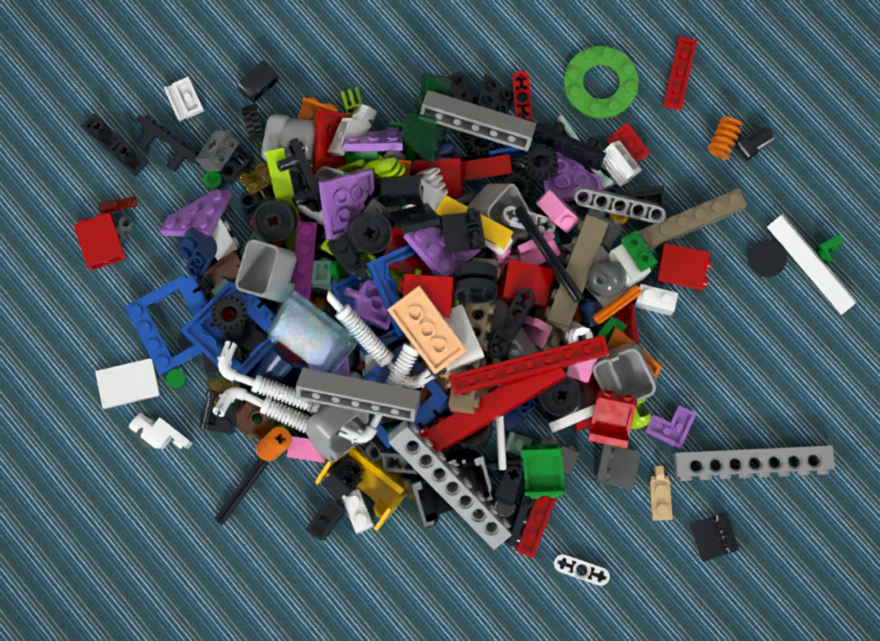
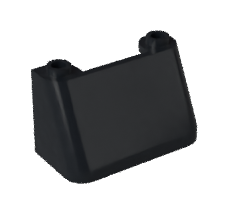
(429, 503)

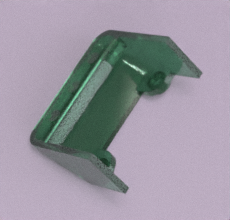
(420, 130)

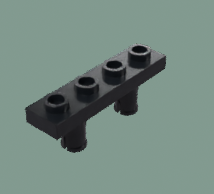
(154, 131)
(115, 145)
(568, 146)
(305, 169)

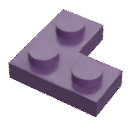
(674, 431)

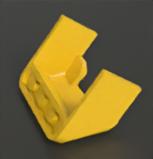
(380, 485)

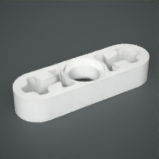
(535, 217)
(571, 419)
(597, 569)

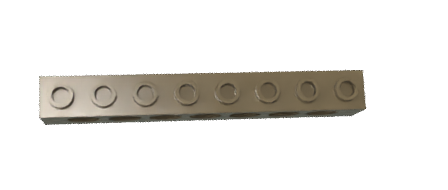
(469, 402)

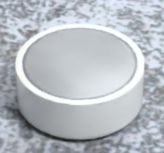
(503, 509)

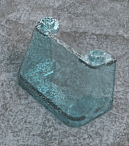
(311, 334)

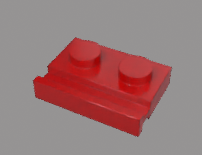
(630, 142)

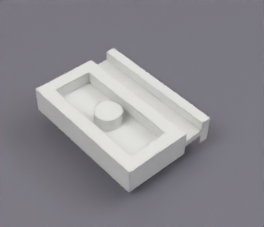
(183, 99)

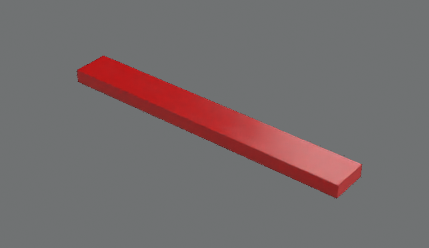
(528, 365)

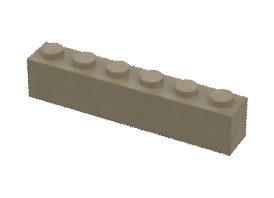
(693, 219)
(578, 265)

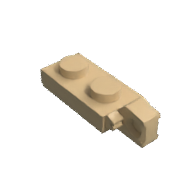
(660, 496)

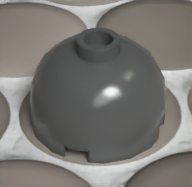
(606, 278)

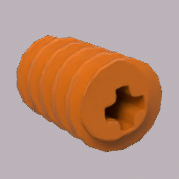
(723, 137)
(274, 444)

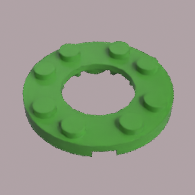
(592, 106)

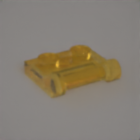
(260, 173)

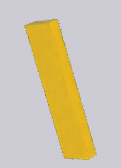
(492, 230)

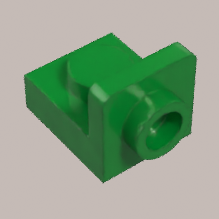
(829, 246)

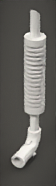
(373, 344)
(396, 378)
(262, 385)
(268, 406)

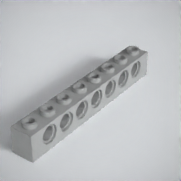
(823, 455)
(494, 534)

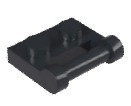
(223, 424)

